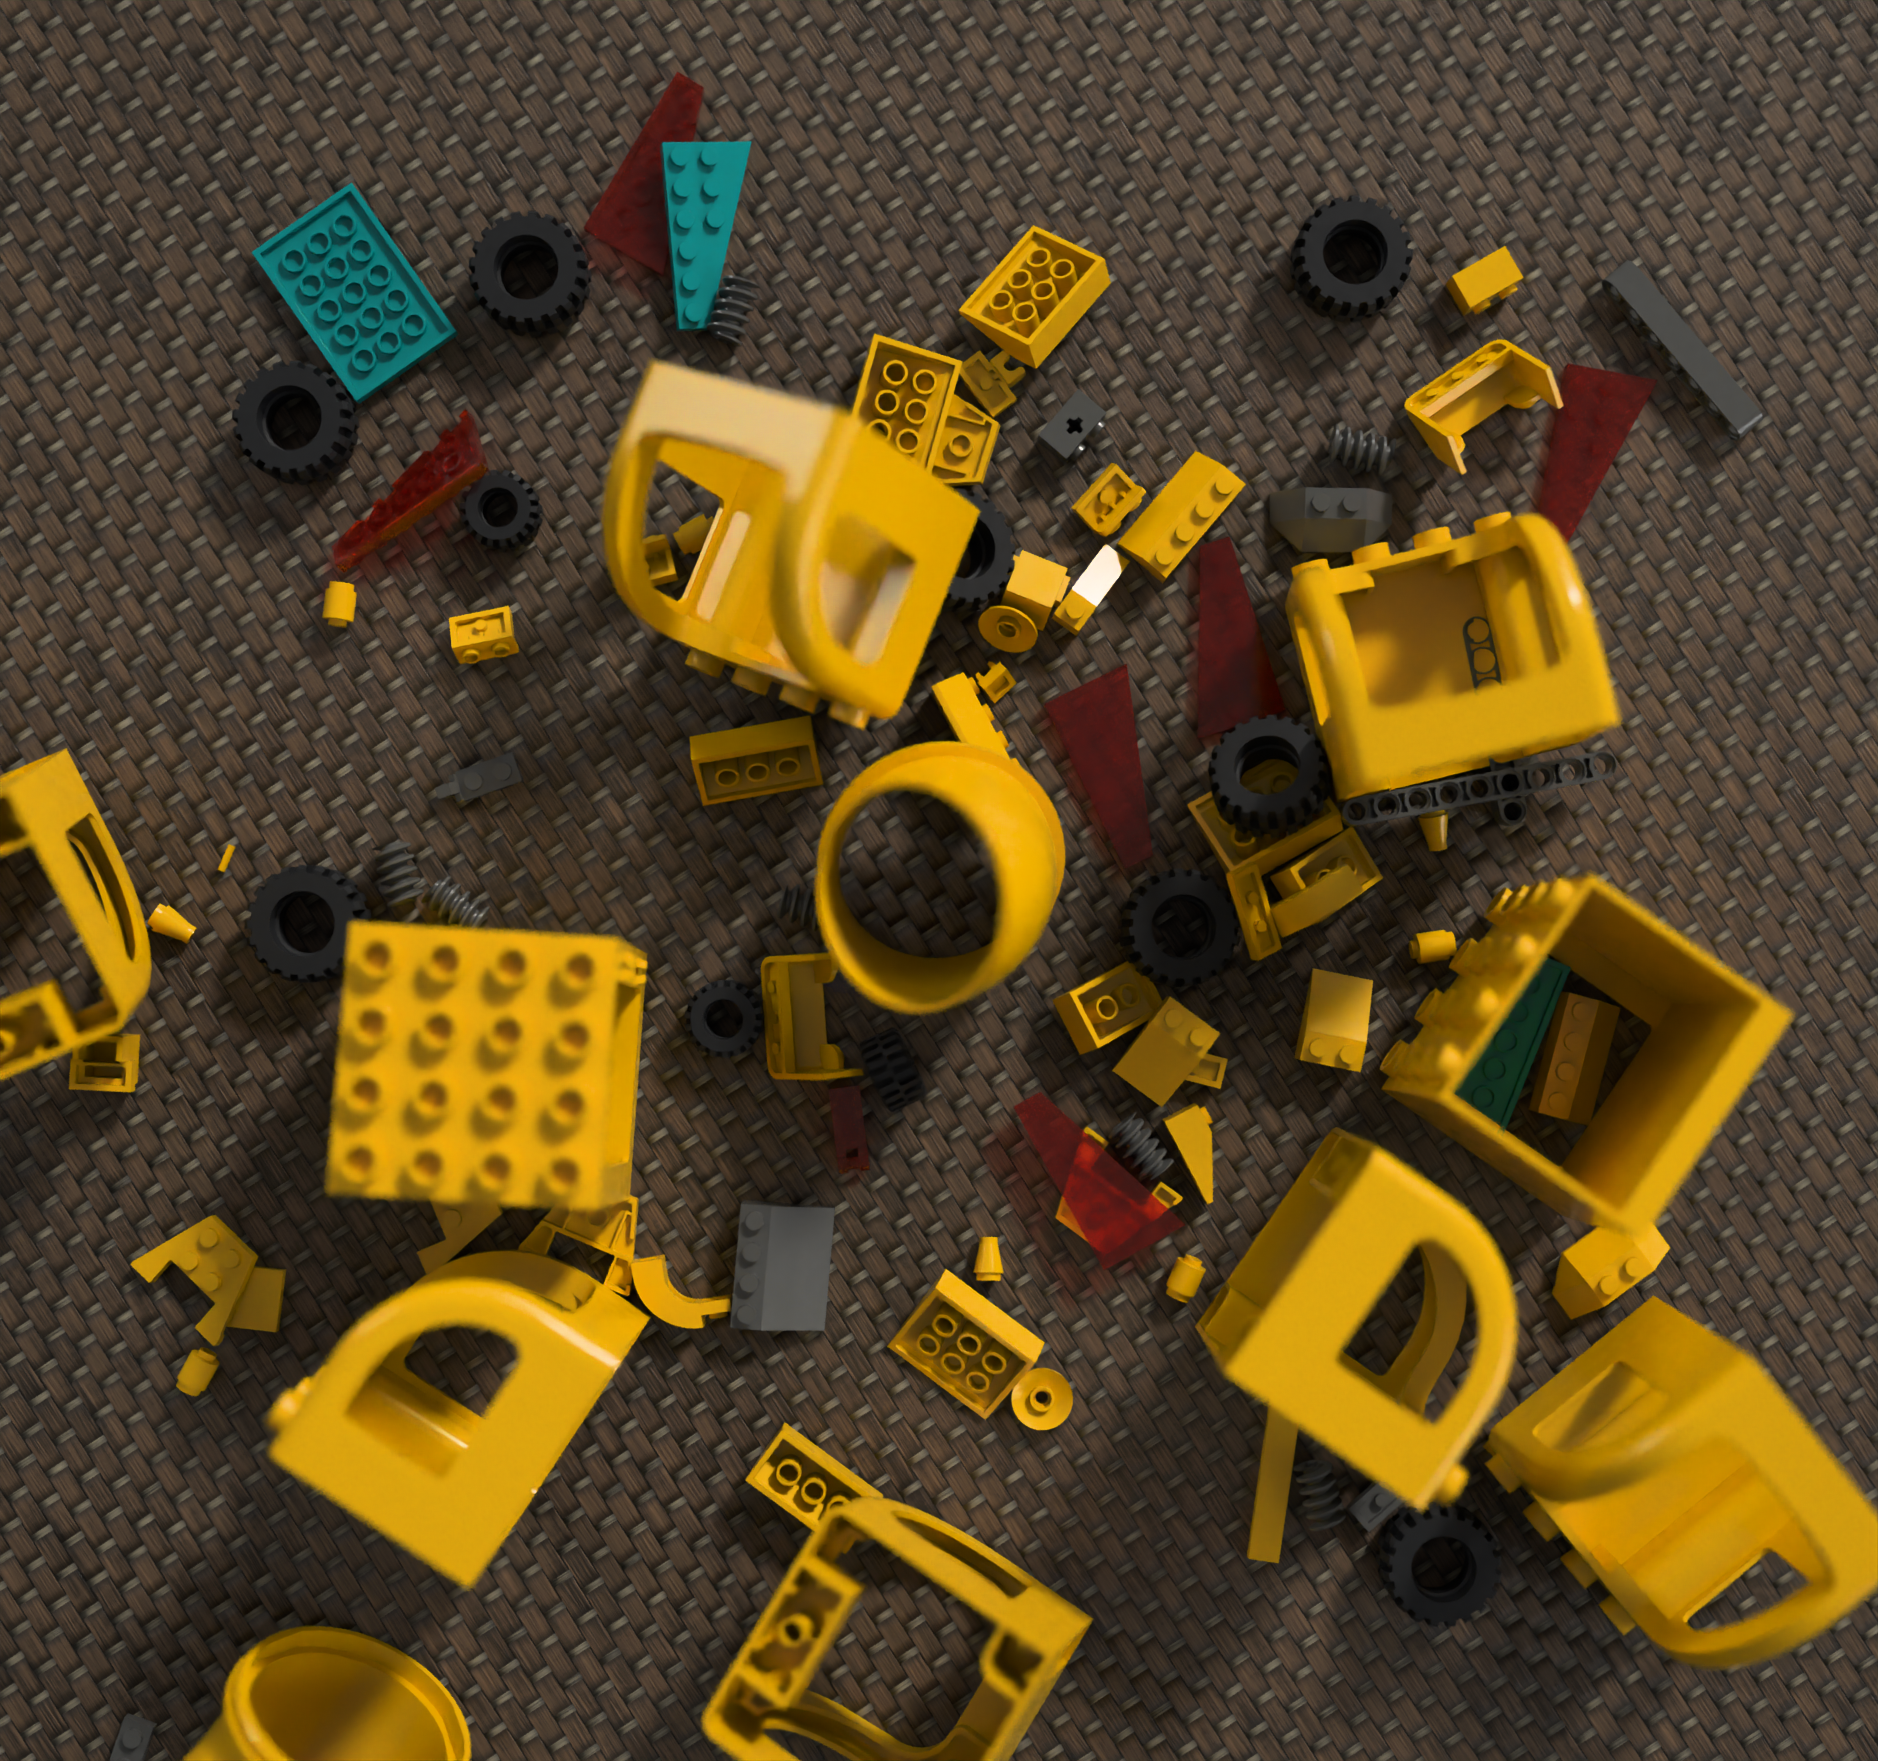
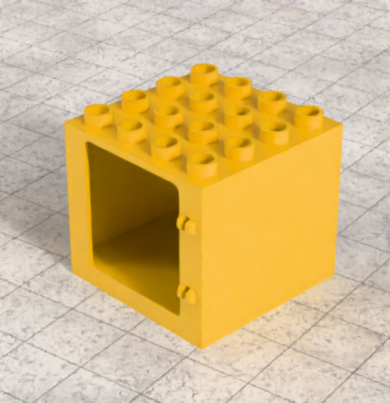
(487, 1066)
(1671, 1098)

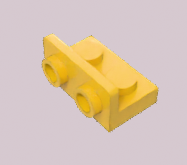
(483, 635)

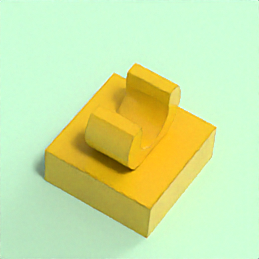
(996, 681)

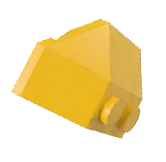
(1604, 1267)

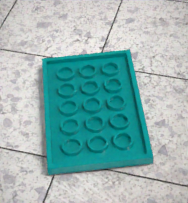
(355, 293)

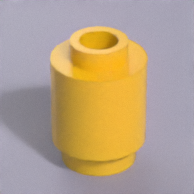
(693, 534)
(339, 604)
(1432, 946)
(1185, 1278)
(197, 1371)

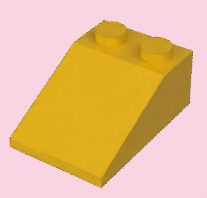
(1333, 853)
(1107, 1006)
(1335, 1020)
(1166, 1051)

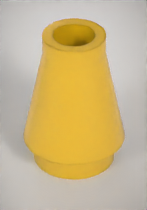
(1435, 829)
(171, 923)
(988, 1260)

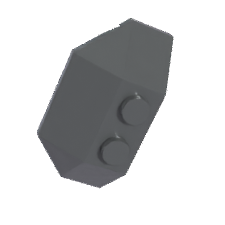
(1330, 517)

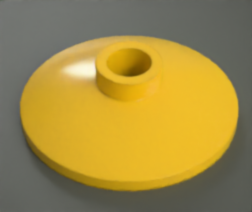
(1007, 629)
(1043, 1414)

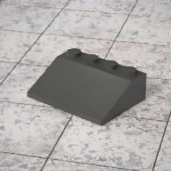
(782, 1266)

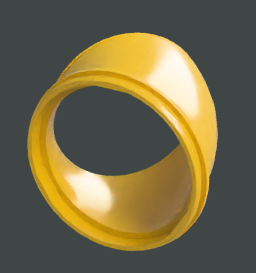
(1026, 852)
(333, 1699)

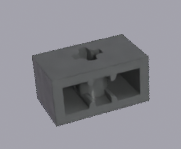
(1079, 411)

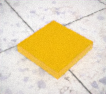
(261, 1301)

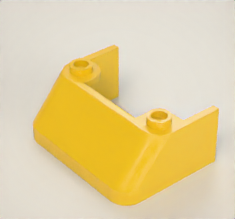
(1474, 391)
(797, 1018)

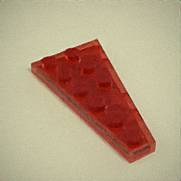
(633, 206)
(1586, 439)
(417, 492)
(1232, 657)
(1103, 746)
(1104, 1197)

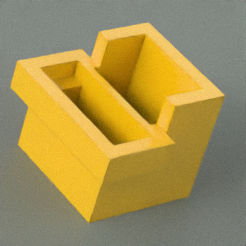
(1035, 587)
(106, 1064)

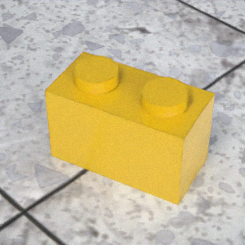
(1484, 281)

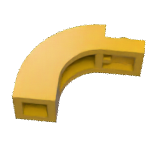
(1315, 900)
(667, 1303)

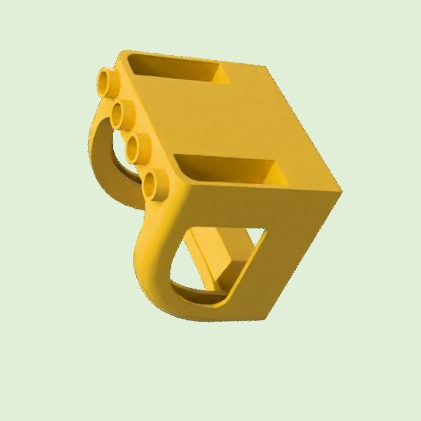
(819, 547)
(1393, 666)
(45, 806)
(1313, 1280)
(422, 1459)
(1698, 1468)
(818, 1596)

